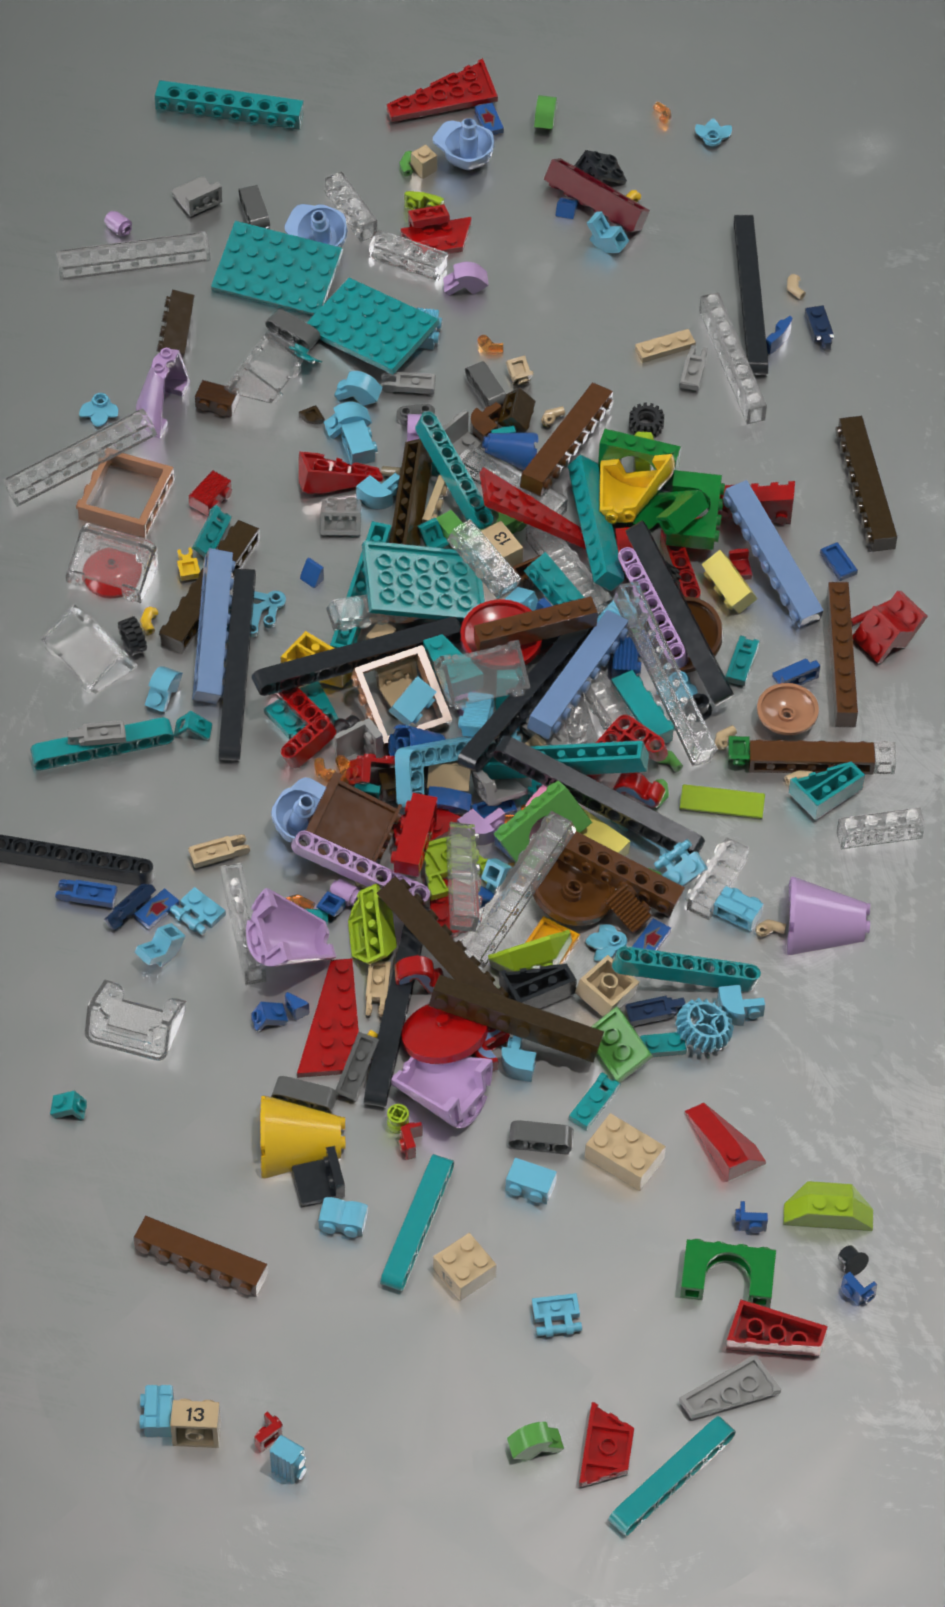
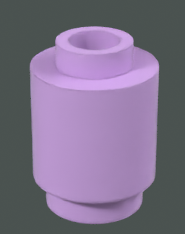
(118, 223)
(345, 890)

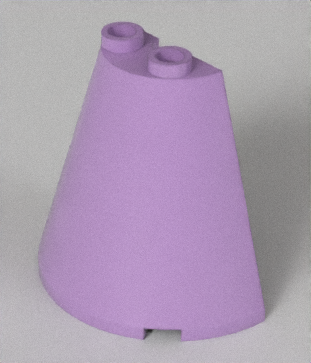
(165, 374)
(823, 918)
(286, 933)
(449, 1089)

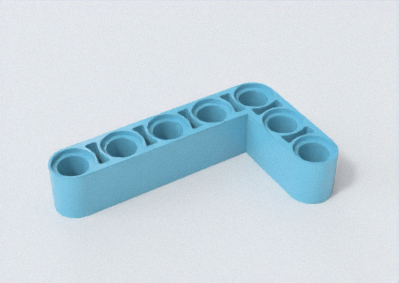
(412, 759)

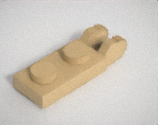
(218, 850)
(377, 985)

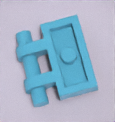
(685, 870)
(200, 906)
(556, 1308)

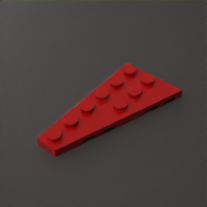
(449, 93)
(518, 505)
(333, 1024)

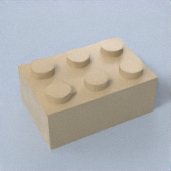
(625, 1151)

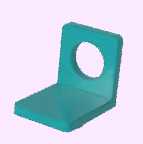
(195, 724)

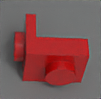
(407, 1133)

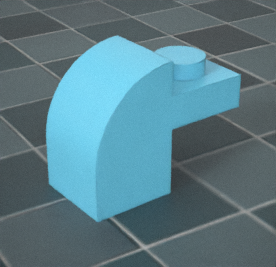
(604, 237)
(360, 386)
(344, 414)
(377, 495)
(162, 684)
(495, 873)
(163, 946)
(739, 1009)
(517, 1062)

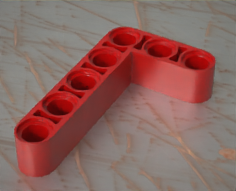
(679, 558)
(633, 733)
(313, 736)

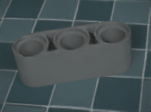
(254, 206)
(292, 329)
(485, 384)
(305, 1093)
(541, 1137)

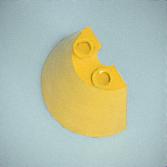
(626, 494)
(295, 1135)

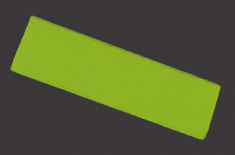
(722, 801)

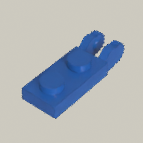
(87, 892)

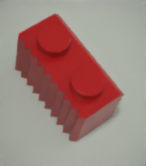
(210, 492)

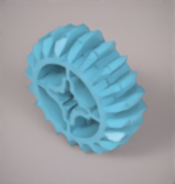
(705, 1022)

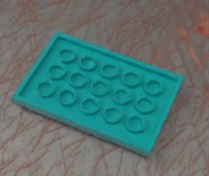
(276, 268)
(372, 325)
(419, 581)

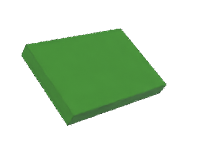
(621, 1045)

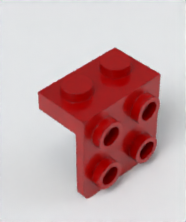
(360, 768)

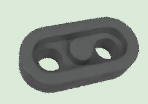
(402, 412)

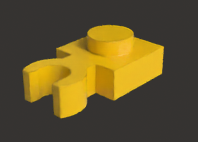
(187, 565)

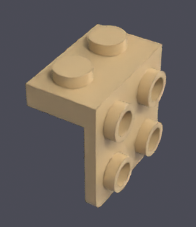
(395, 679)

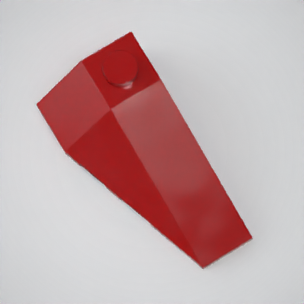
(327, 475)
(727, 1145)

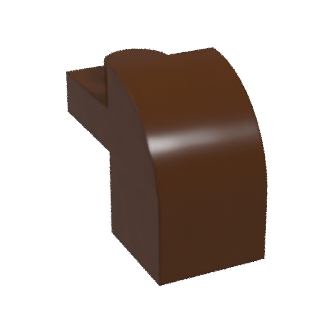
(483, 422)

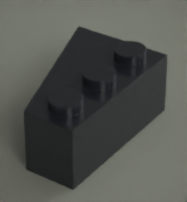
(539, 986)

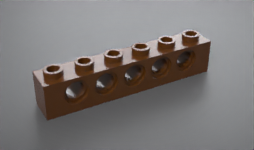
(617, 869)

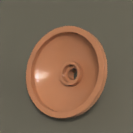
(787, 701)

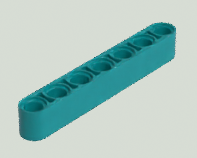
(439, 445)
(138, 737)
(685, 968)
(417, 1222)
(672, 1475)

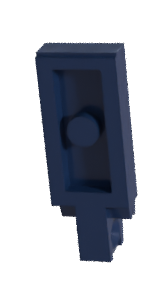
(820, 326)
(129, 904)
(653, 1009)

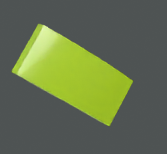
(418, 200)

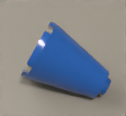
(512, 448)
(408, 736)

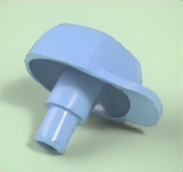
(465, 143)
(318, 224)
(295, 807)

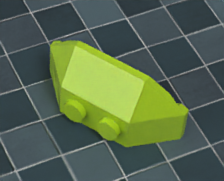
(371, 927)
(533, 954)
(828, 1207)

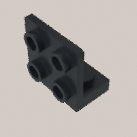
(601, 166)
(319, 1178)

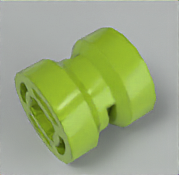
(396, 1117)

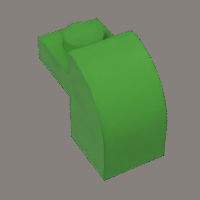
(545, 112)
(533, 1439)

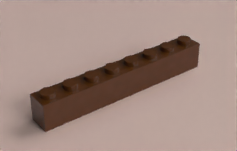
(566, 439)
(842, 654)

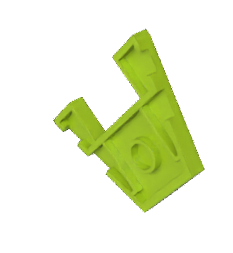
(436, 868)

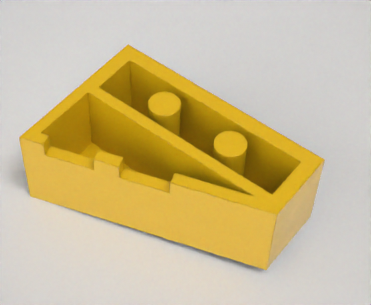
(309, 645)

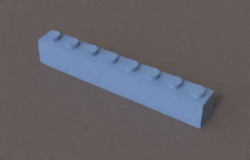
(773, 554)
(213, 625)
(578, 675)

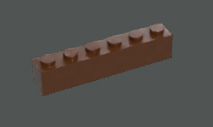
(537, 624)
(812, 756)
(200, 1256)

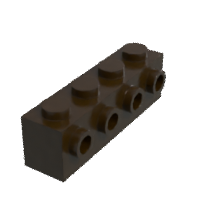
(176, 321)

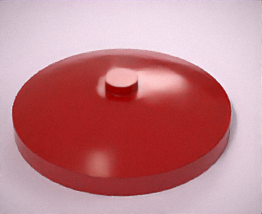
(492, 611)
(441, 1036)

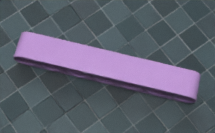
(635, 567)
(352, 860)

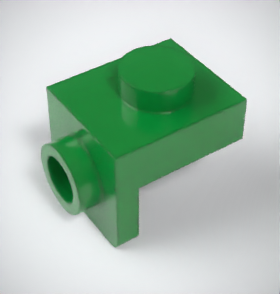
(738, 749)

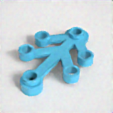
(268, 602)

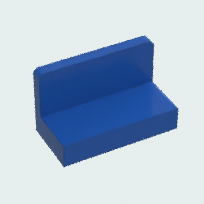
(798, 673)

